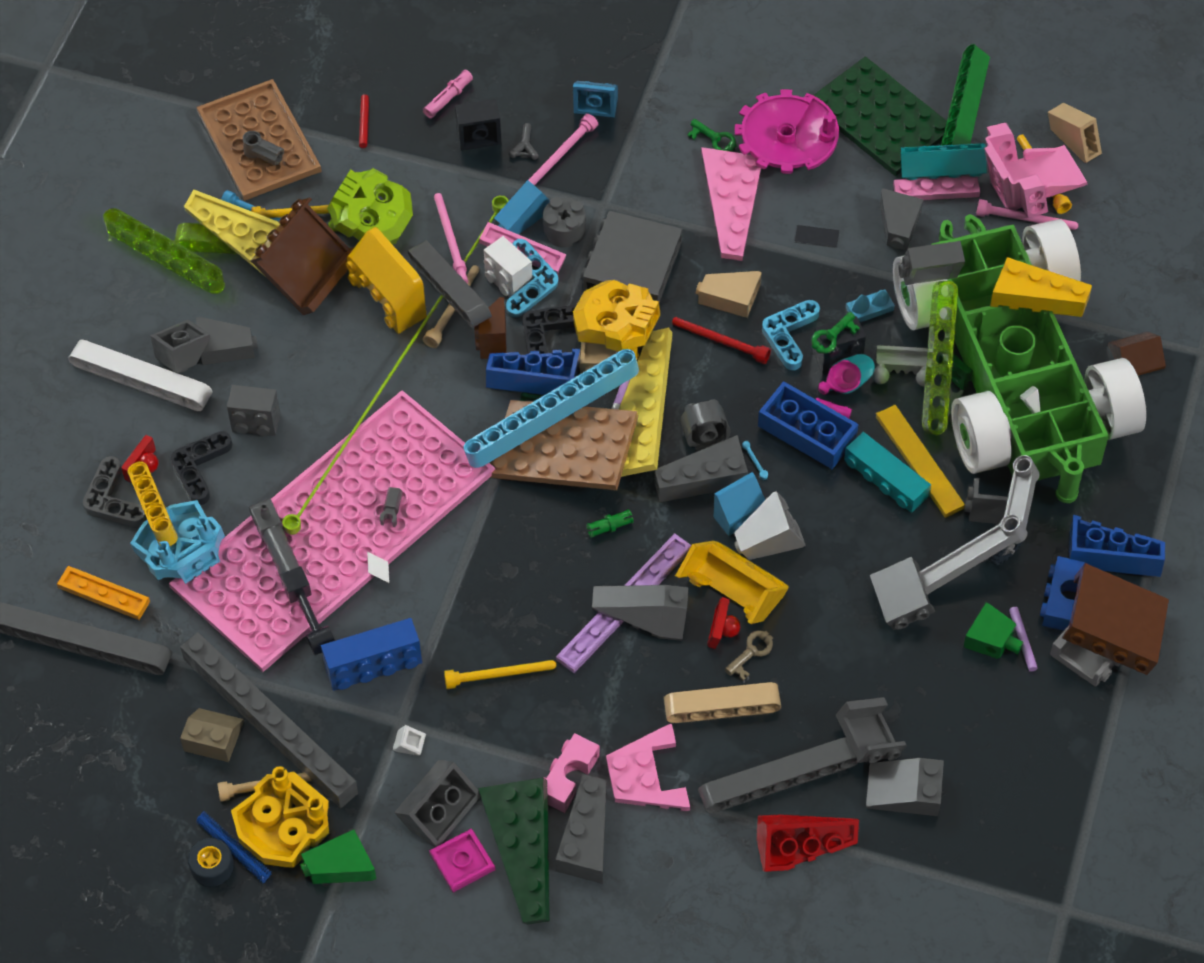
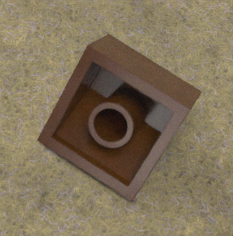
(491, 333)

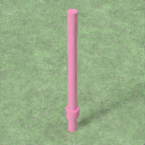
(458, 265)

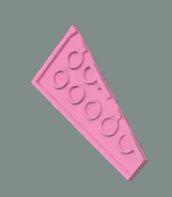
(732, 193)

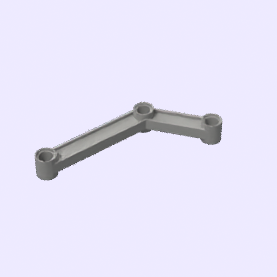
(1010, 530)

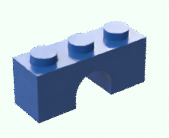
(1059, 609)

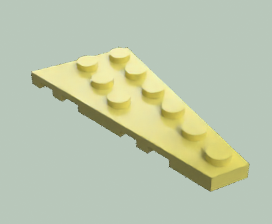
(230, 223)

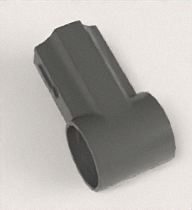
(256, 147)

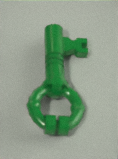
(716, 137)
(846, 321)

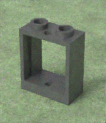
(932, 263)

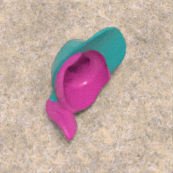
(848, 374)

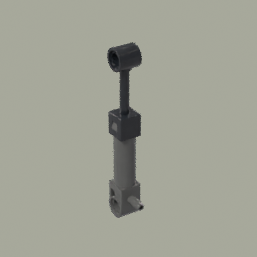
(291, 574)

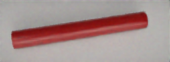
(364, 110)

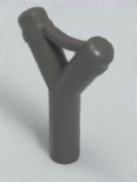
(531, 152)

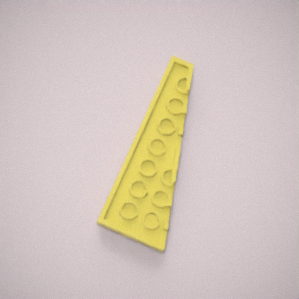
(647, 397)

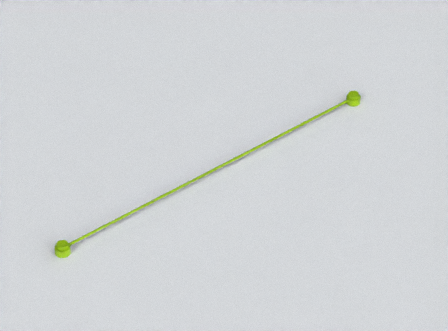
(292, 522)

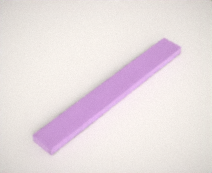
(602, 626)

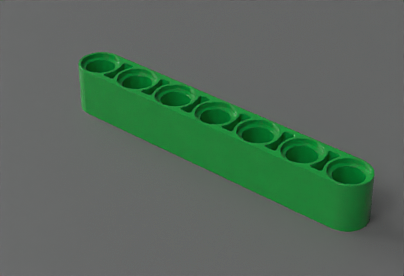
(966, 96)

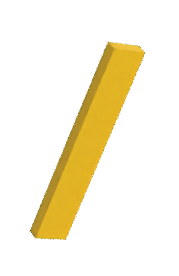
(920, 460)

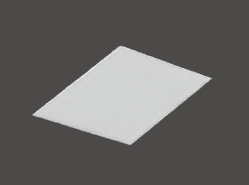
(378, 567)

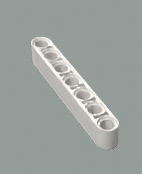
(140, 375)

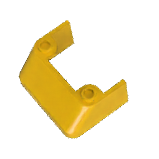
(733, 576)

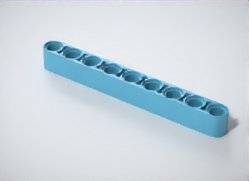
(551, 408)

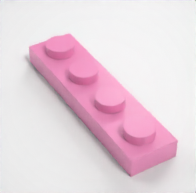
(939, 188)
(552, 257)

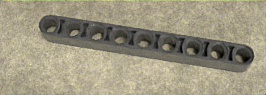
(84, 639)

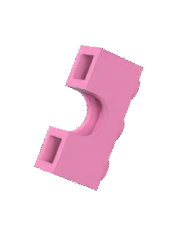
(576, 755)

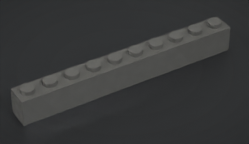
(269, 720)

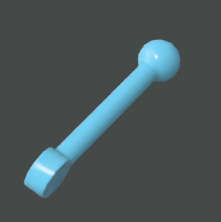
(763, 473)

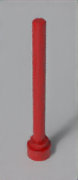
(761, 353)

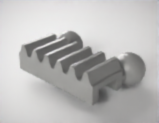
(898, 359)

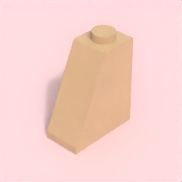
(1076, 130)
(730, 291)

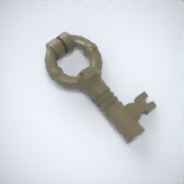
(751, 650)

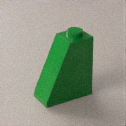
(338, 861)

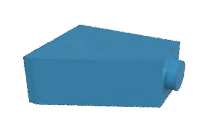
(522, 209)

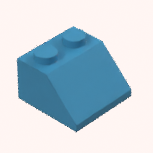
(595, 98)
(737, 503)

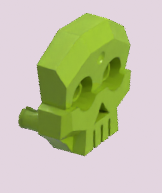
(359, 201)

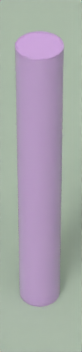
(1021, 633)

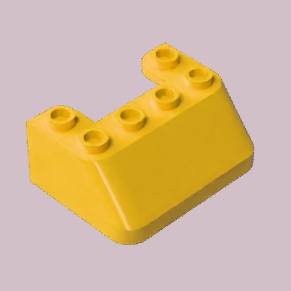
(389, 278)

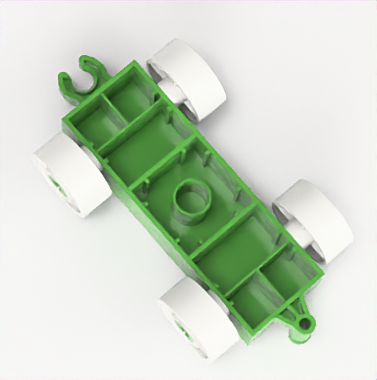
(1024, 350)

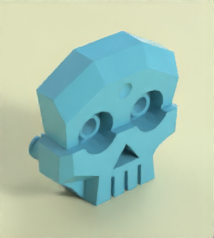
(195, 547)

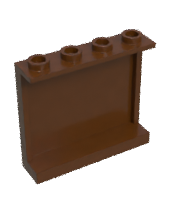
(302, 257)
(1117, 619)

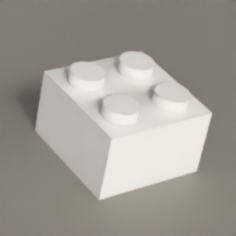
(507, 266)

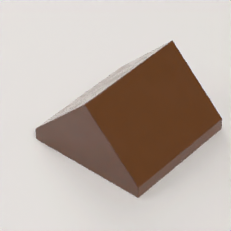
(1141, 350)

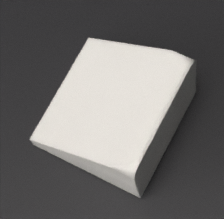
(1031, 399)
(409, 741)

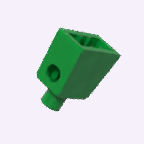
(992, 633)

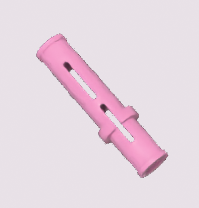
(453, 88)

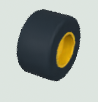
(204, 855)

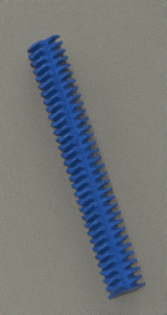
(235, 847)

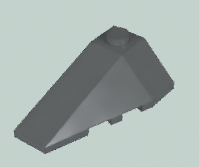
(648, 607)

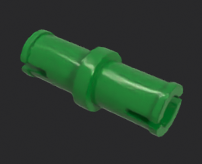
(610, 523)

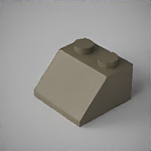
(211, 734)

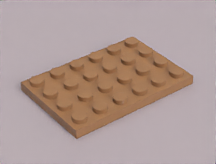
(264, 111)
(576, 451)

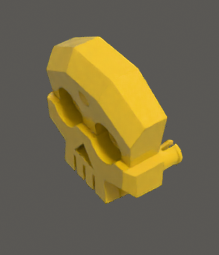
(616, 316)
(268, 833)

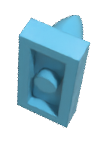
(871, 306)

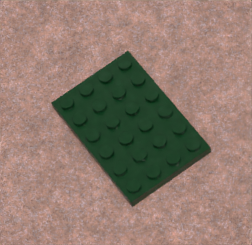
(880, 114)

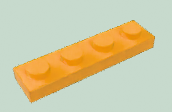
(103, 592)

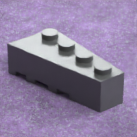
(701, 471)
(584, 836)

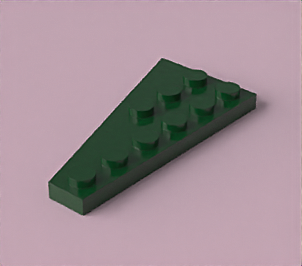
(521, 832)

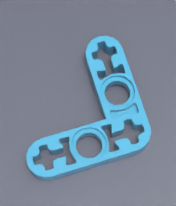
(537, 283)
(782, 331)

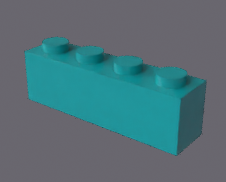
(943, 160)
(887, 472)

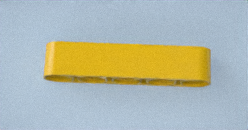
(152, 503)

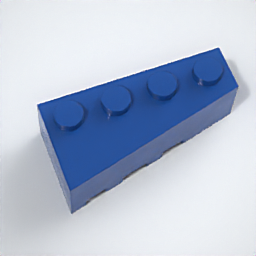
(1115, 549)

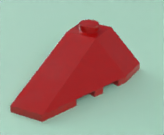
(796, 839)

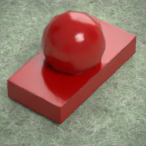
(142, 453)
(722, 624)

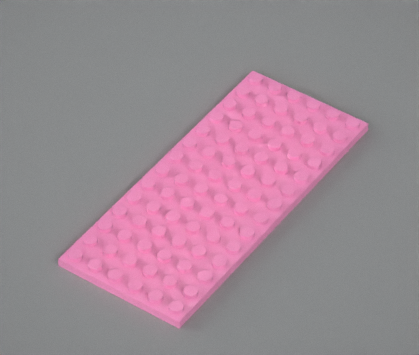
(341, 523)

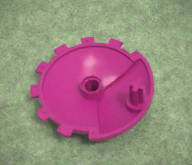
(788, 131)

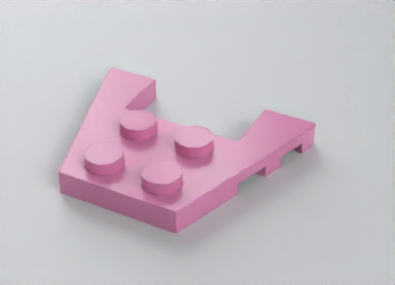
(635, 774)

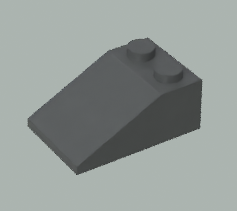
(906, 786)

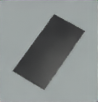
(816, 236)

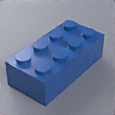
(807, 425)
(372, 654)

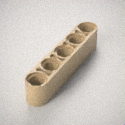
(722, 702)

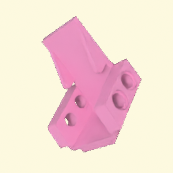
(1031, 179)

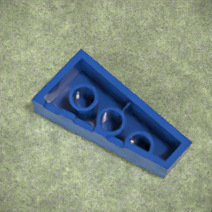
(532, 372)

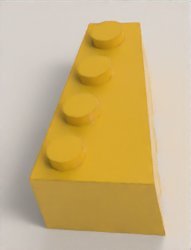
(1039, 290)

